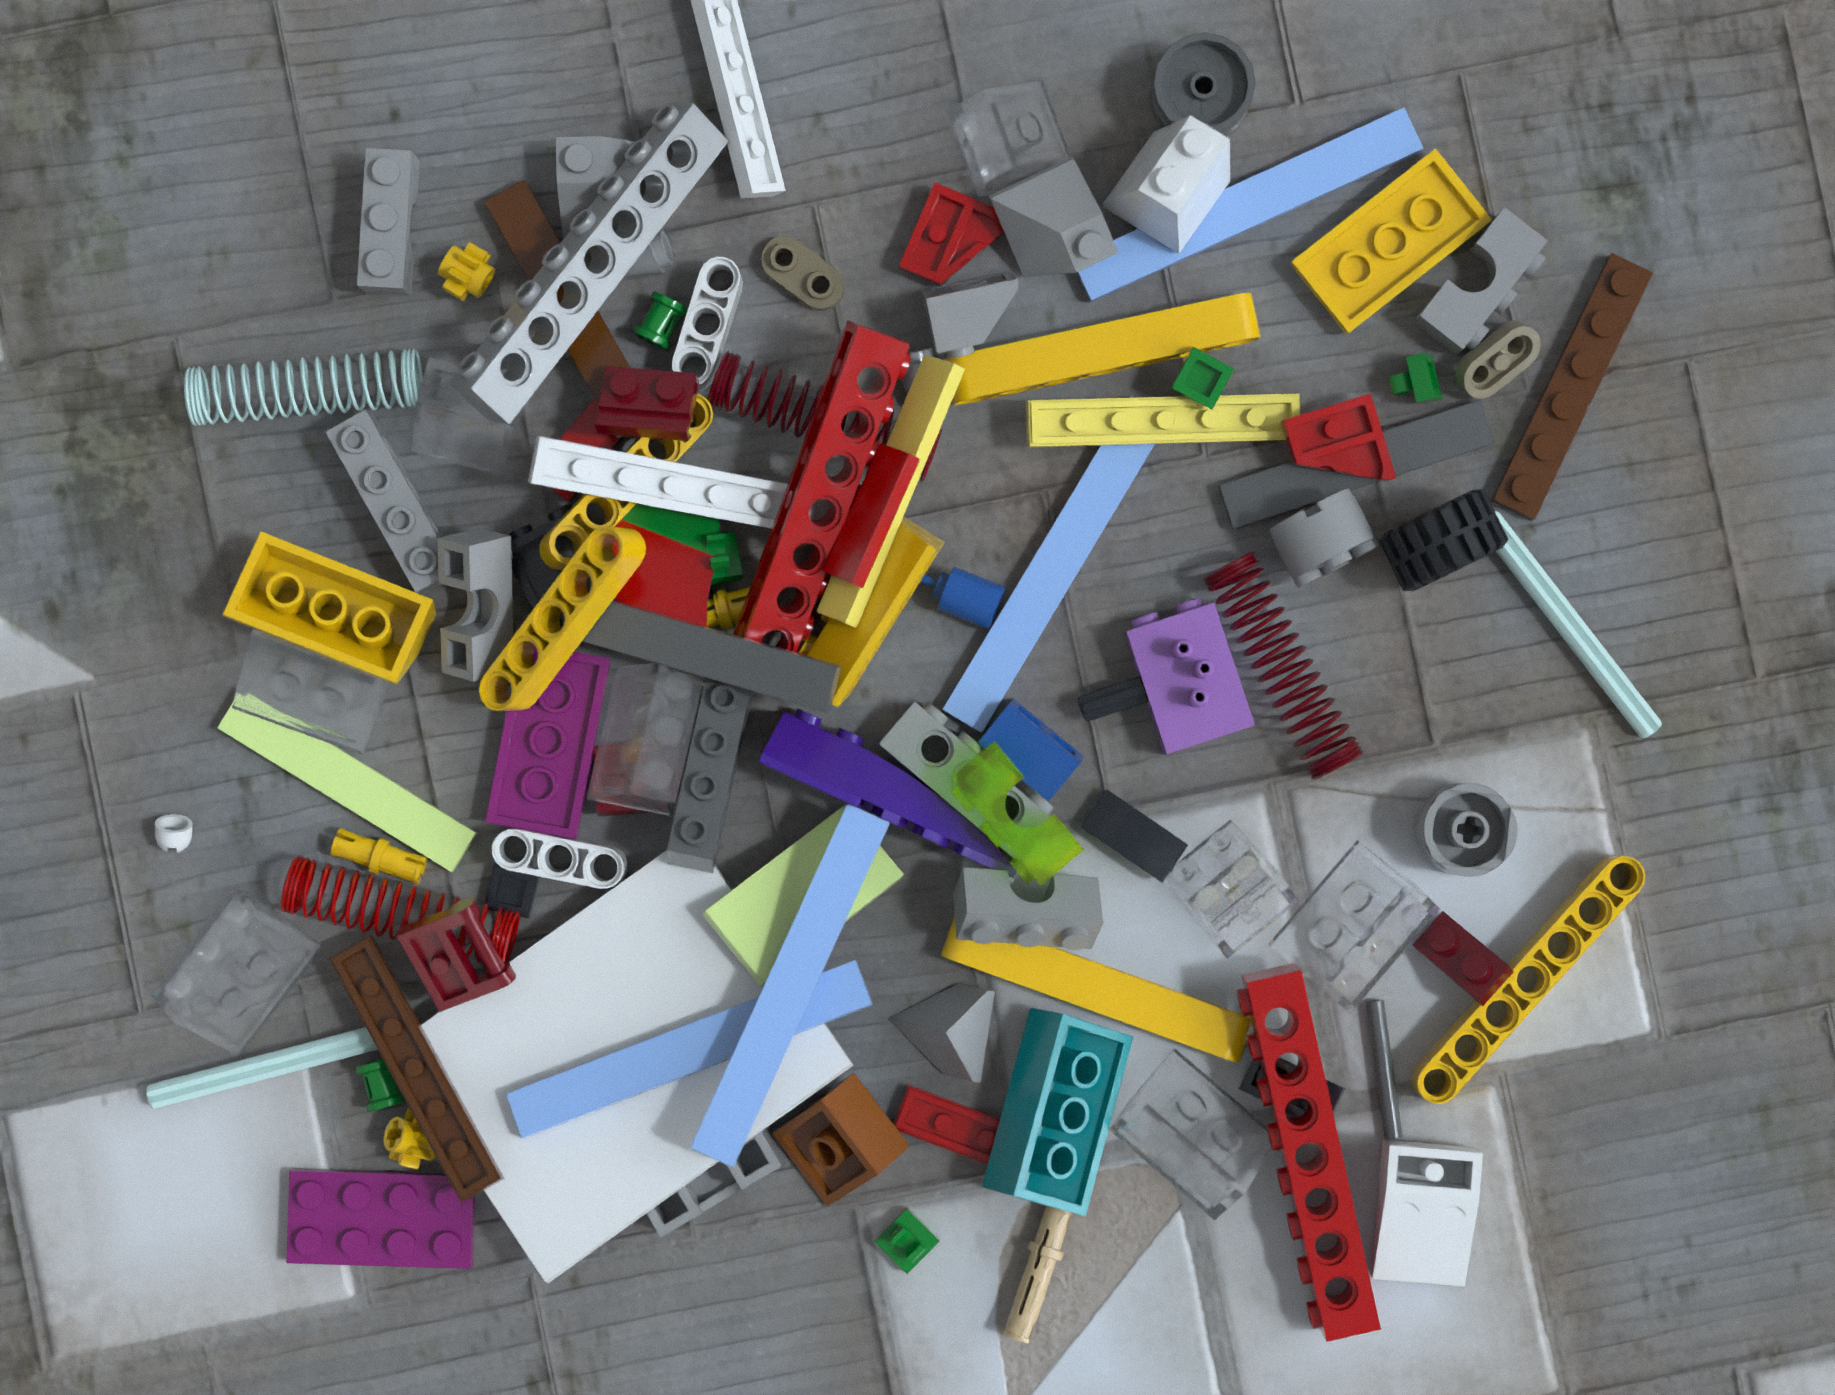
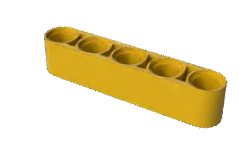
(575, 522)
(580, 610)

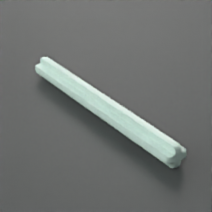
(1577, 634)
(260, 1067)

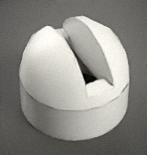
(173, 832)

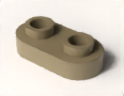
(801, 273)
(1497, 361)

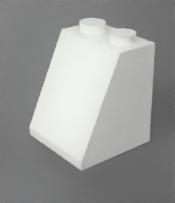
(1173, 182)

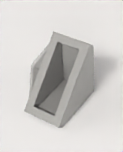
(951, 1029)

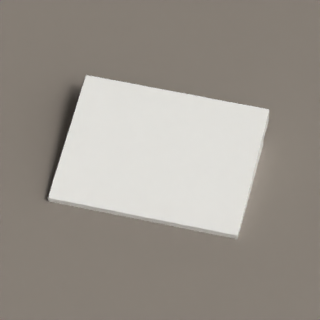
(590, 988)

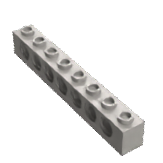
(640, 218)

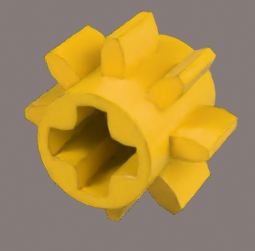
(466, 271)
(407, 1141)

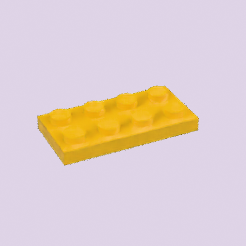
(1391, 241)

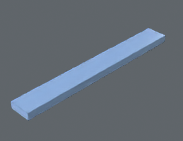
(1262, 200)
(1045, 583)
(789, 985)
(670, 1056)

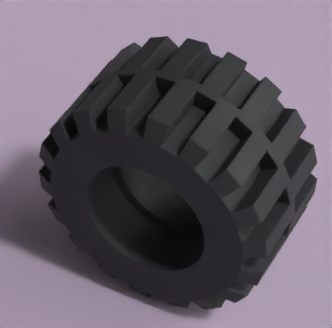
(1443, 540)

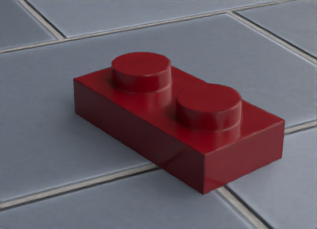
(1463, 958)

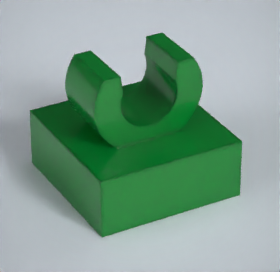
(1202, 378)
(1420, 379)
(727, 563)
(907, 1240)

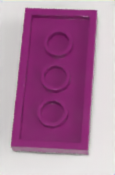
(549, 751)
(378, 1219)

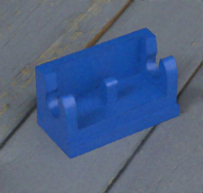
(1033, 748)

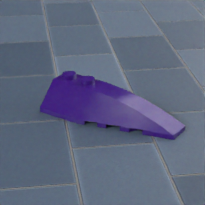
(869, 782)

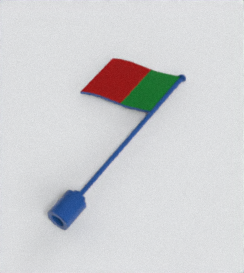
(678, 574)

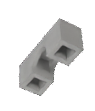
(387, 204)
(1508, 251)
(482, 567)
(991, 911)
(717, 1183)

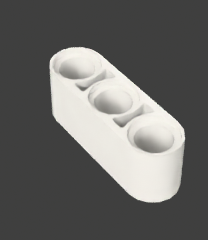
(713, 302)
(537, 858)

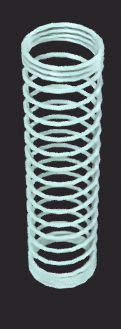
(198, 398)

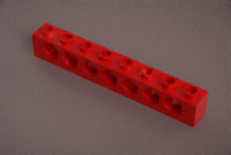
(857, 349)
(1355, 1308)

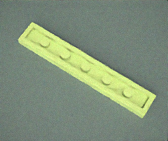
(355, 787)

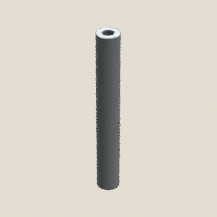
(1384, 1069)

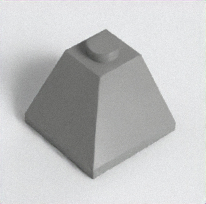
(580, 170)
(1053, 222)
(967, 311)

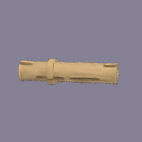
(1037, 1274)

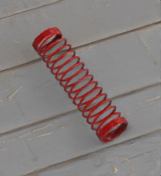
(300, 879)

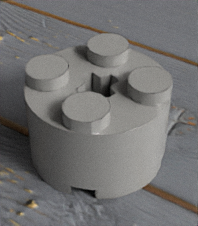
(1323, 537)
(1480, 852)

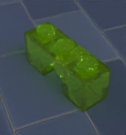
(1038, 849)

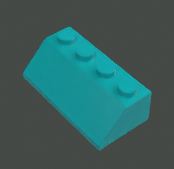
(1057, 1111)

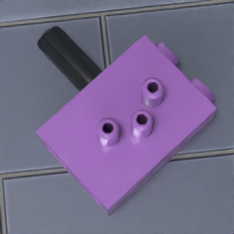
(1182, 677)

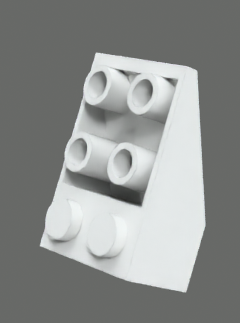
(1426, 1212)

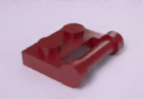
(443, 962)

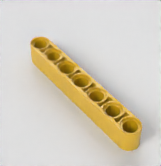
(1106, 348)
(1549, 972)
(1108, 993)

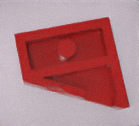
(949, 235)
(1341, 440)

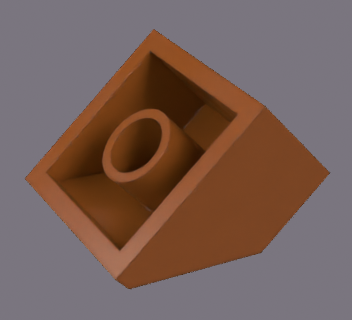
(841, 1140)

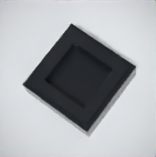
(511, 891)

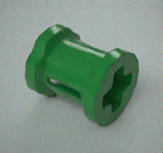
(660, 321)
(379, 1085)

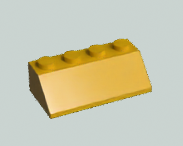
(900, 575)
(331, 609)

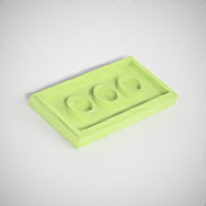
(763, 907)

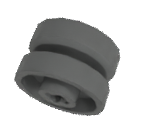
(1205, 61)

